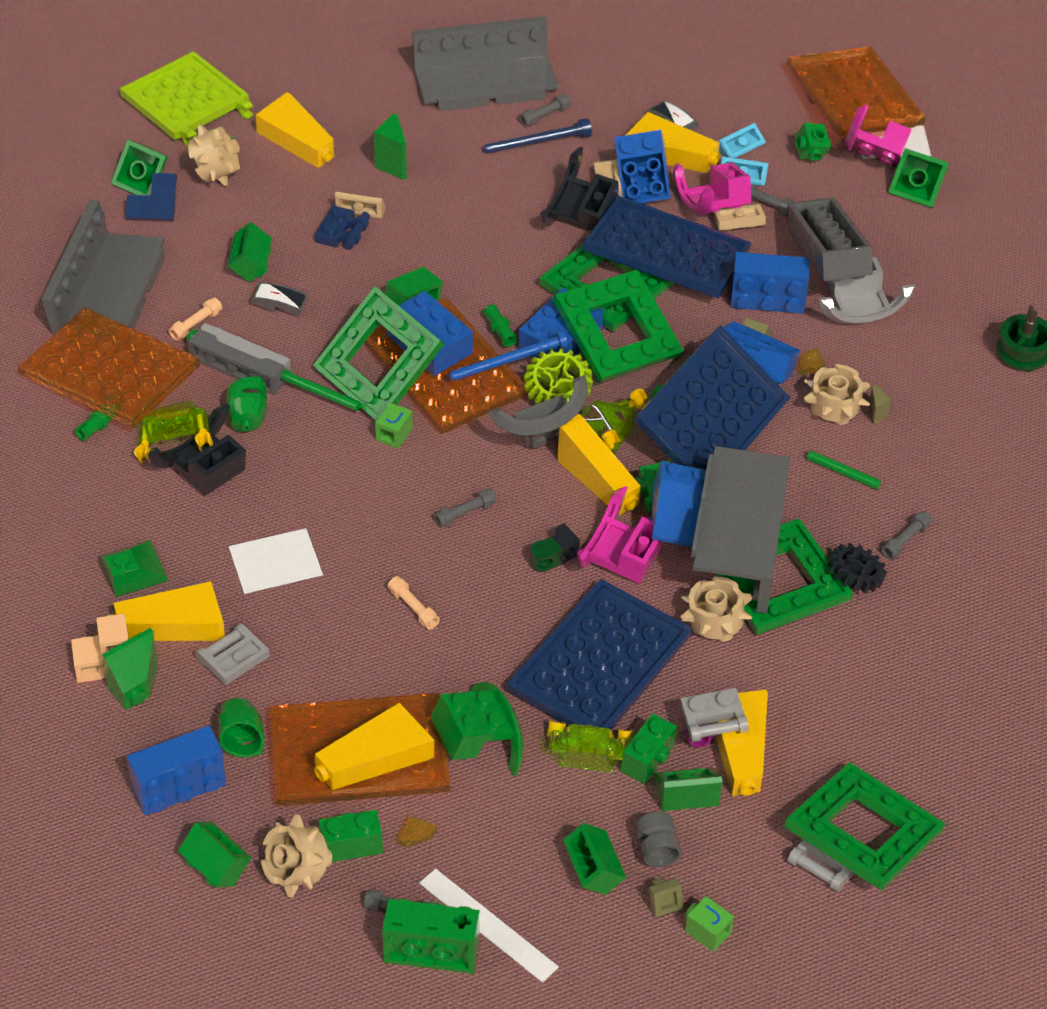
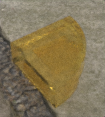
(811, 362)
(416, 832)

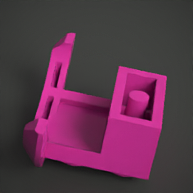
(886, 149)
(728, 188)
(620, 546)

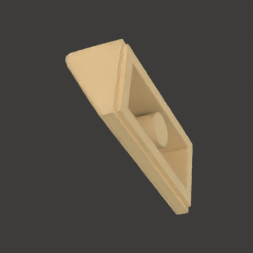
(360, 203)

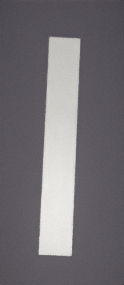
(491, 926)

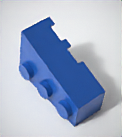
(771, 354)

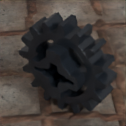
(857, 567)

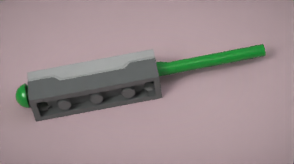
(245, 359)

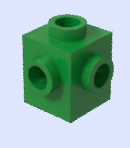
(812, 141)

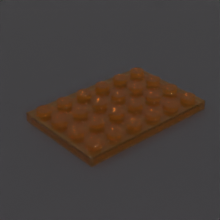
(854, 78)
(109, 367)
(459, 401)
(309, 727)

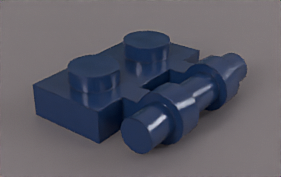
(336, 225)

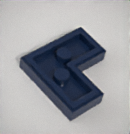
(158, 205)

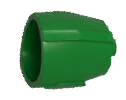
(247, 409)
(240, 724)

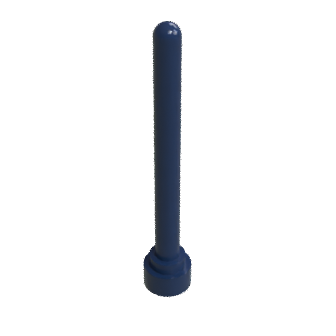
(582, 128)

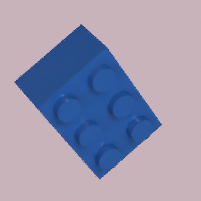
(770, 282)
(442, 324)
(546, 325)
(176, 770)

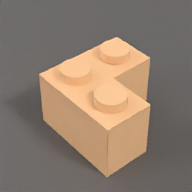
(89, 650)

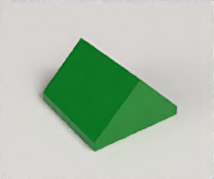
(390, 148)
(688, 788)

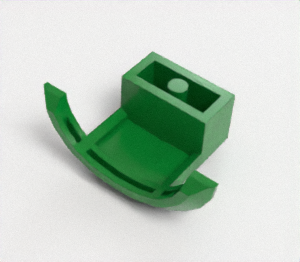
(476, 717)

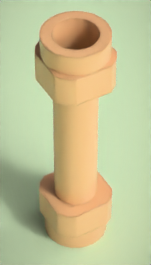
(180, 329)
(426, 616)

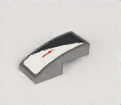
(674, 114)
(275, 295)

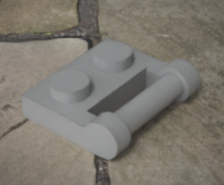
(237, 658)
(713, 708)
(836, 881)

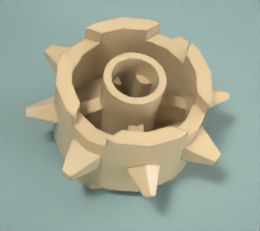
(214, 154)
(836, 393)
(716, 608)
(295, 855)

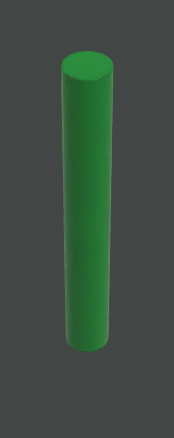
(844, 470)

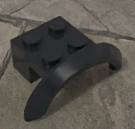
(579, 200)
(210, 467)

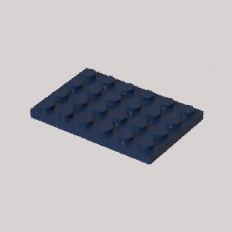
(666, 246)
(710, 402)
(599, 658)

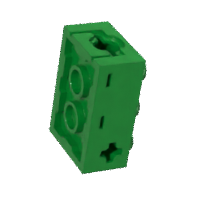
(431, 935)

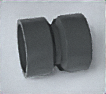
(657, 839)

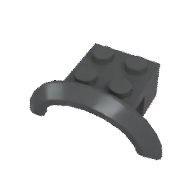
(543, 420)

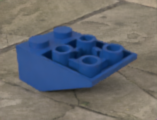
(643, 166)

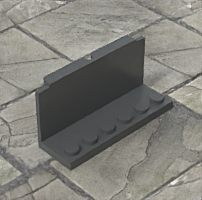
(483, 62)
(102, 273)
(741, 517)

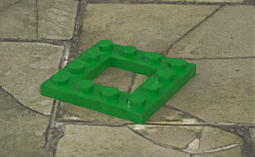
(578, 264)
(421, 350)
(607, 363)
(818, 596)
(878, 868)

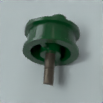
(1023, 341)

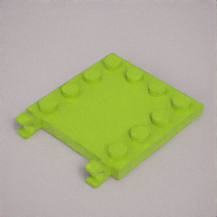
(186, 96)

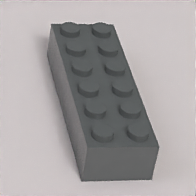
(830, 239)

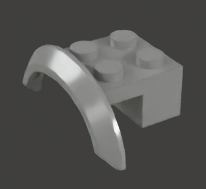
(862, 299)

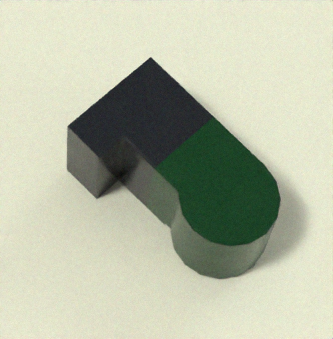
(555, 550)

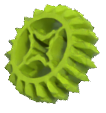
(549, 370)

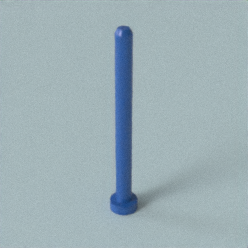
(559, 340)

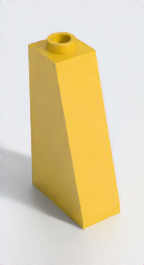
(295, 130)
(681, 144)
(594, 463)
(175, 614)
(375, 748)
(744, 752)

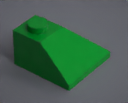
(136, 168)
(918, 177)
(133, 568)
(132, 669)

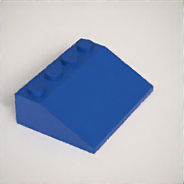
(676, 503)

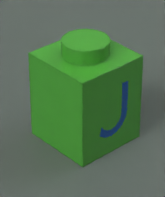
(394, 425)
(708, 923)

